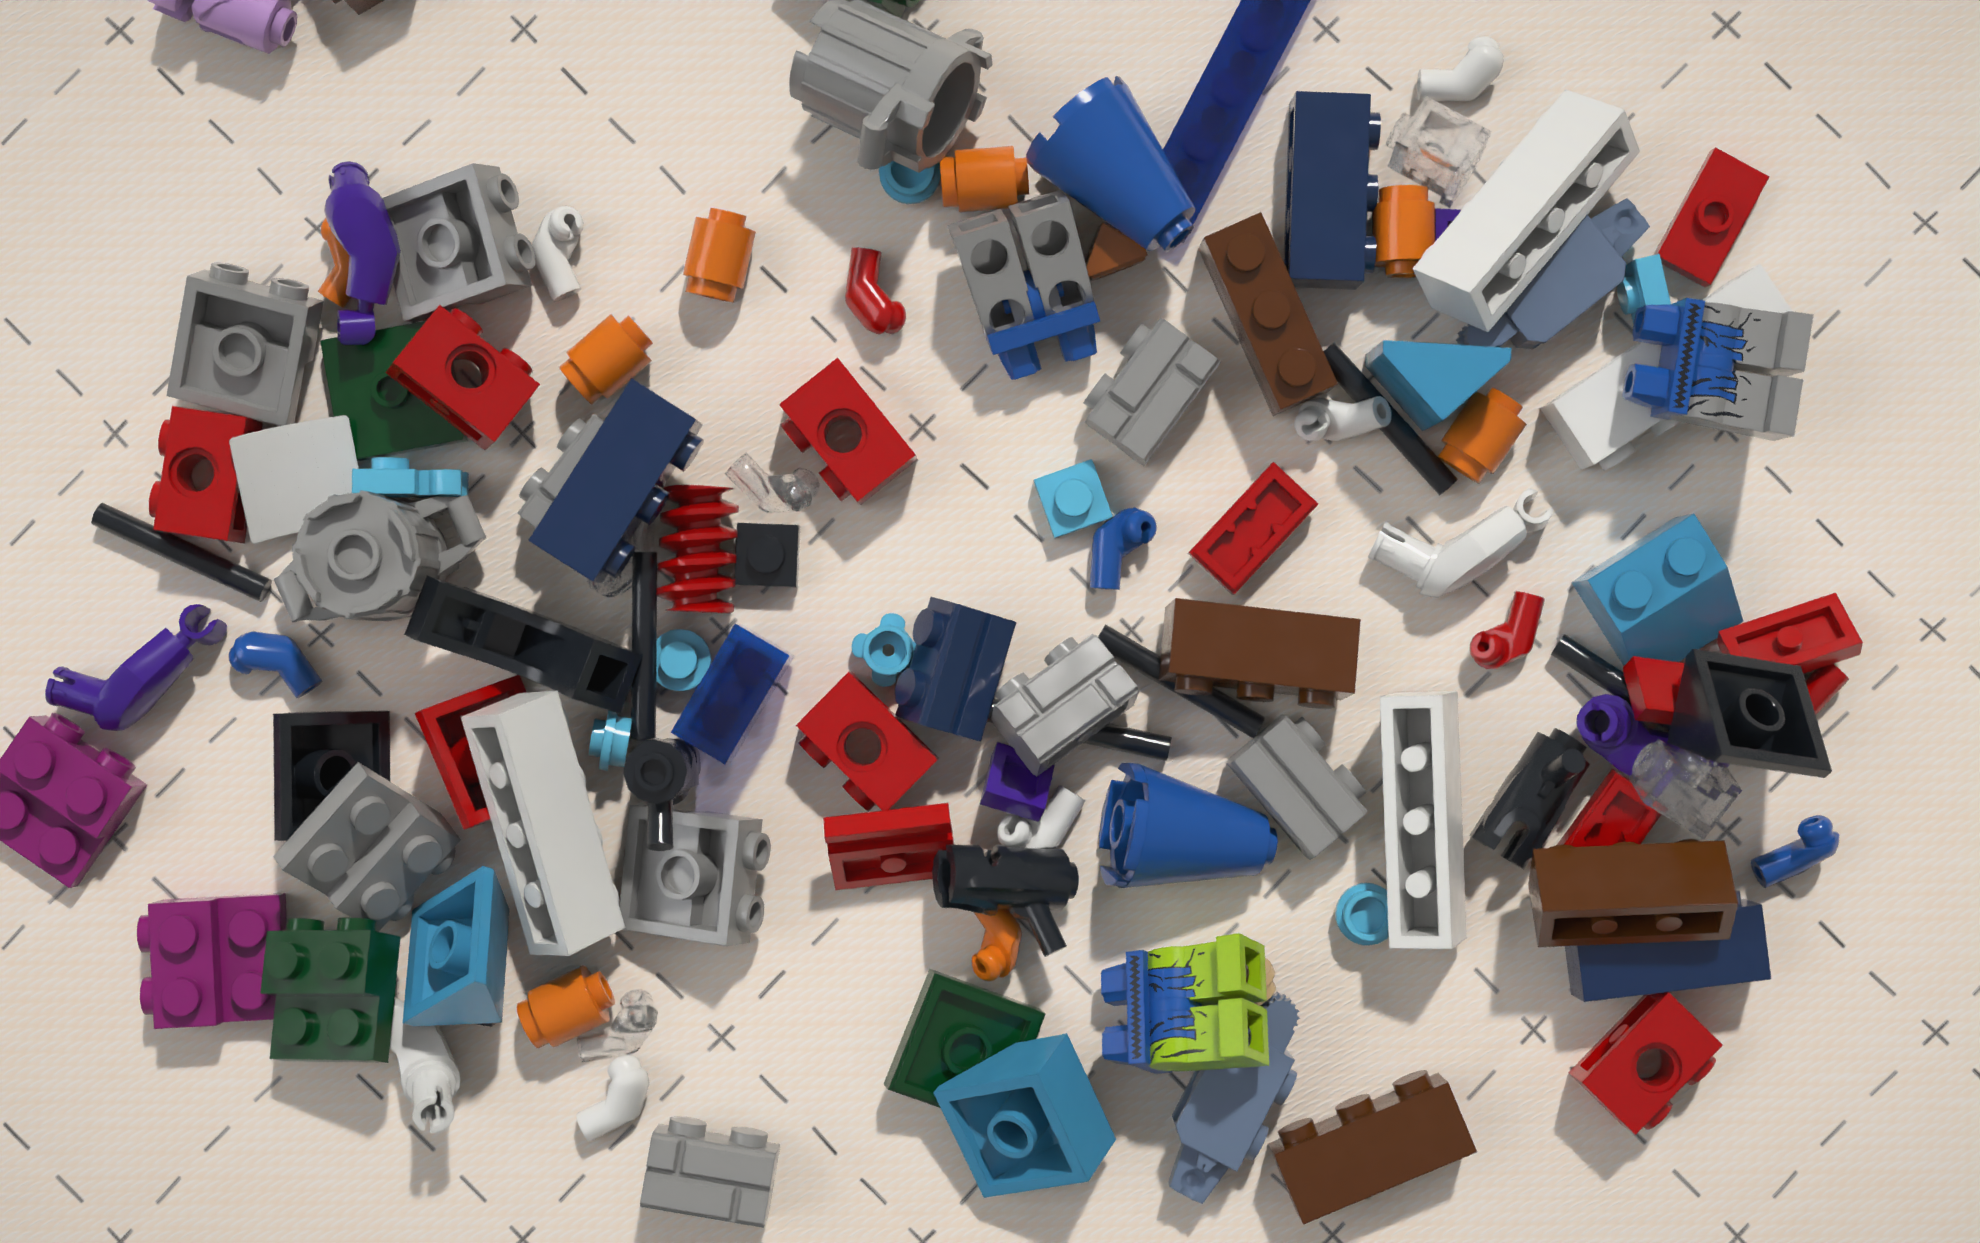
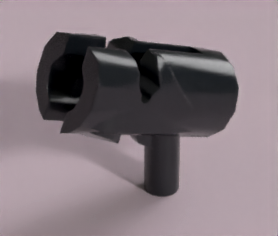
(662, 776)
(1534, 795)
(1010, 879)

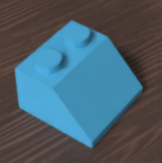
(1662, 593)
(1027, 1118)

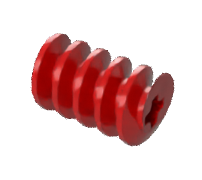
(697, 549)

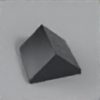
(1748, 714)
(316, 753)

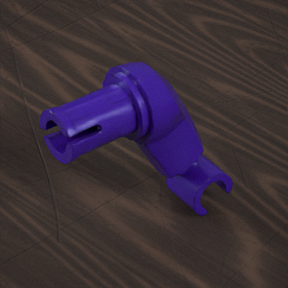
(368, 236)
(139, 679)
(1613, 732)

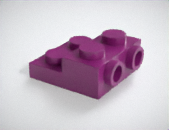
(62, 797)
(208, 958)

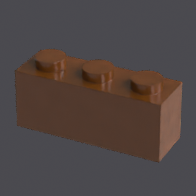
(1267, 314)
(1259, 652)
(1632, 893)
(1371, 1145)

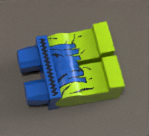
(1189, 1007)

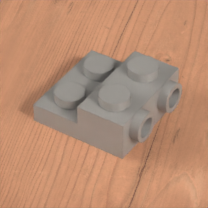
(458, 241)
(244, 343)
(369, 847)
(699, 886)

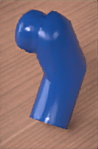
(1116, 540)
(277, 654)
(1815, 845)

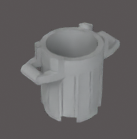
(890, 83)
(372, 554)

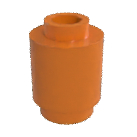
(983, 179)
(1402, 228)
(718, 255)
(607, 358)
(1482, 434)
(566, 1007)

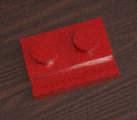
(886, 845)

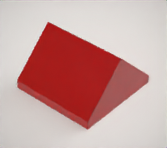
(450, 747)

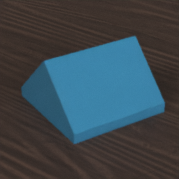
(1433, 377)
(458, 954)

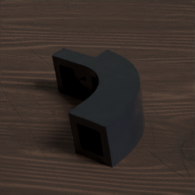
(523, 643)

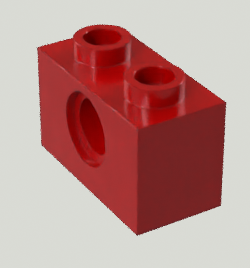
(426, 373)
(835, 397)
(175, 501)
(902, 754)
(1610, 1066)

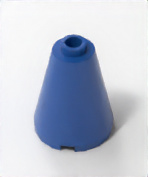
(1115, 166)
(1178, 832)

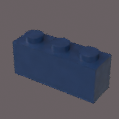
(1330, 189)
(618, 483)
(1661, 967)

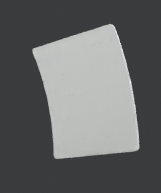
(291, 472)

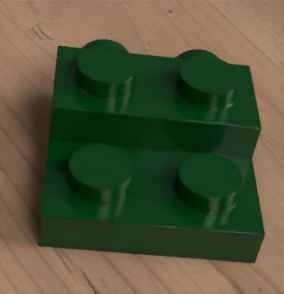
(331, 990)

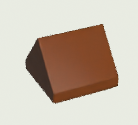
(1112, 252)

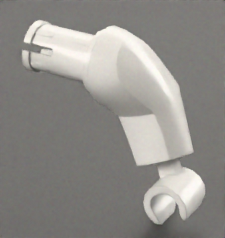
(1461, 558)
(425, 1070)

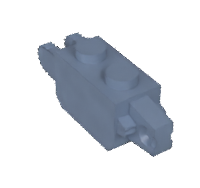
(1569, 283)
(1225, 1109)

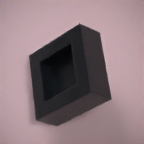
(767, 555)

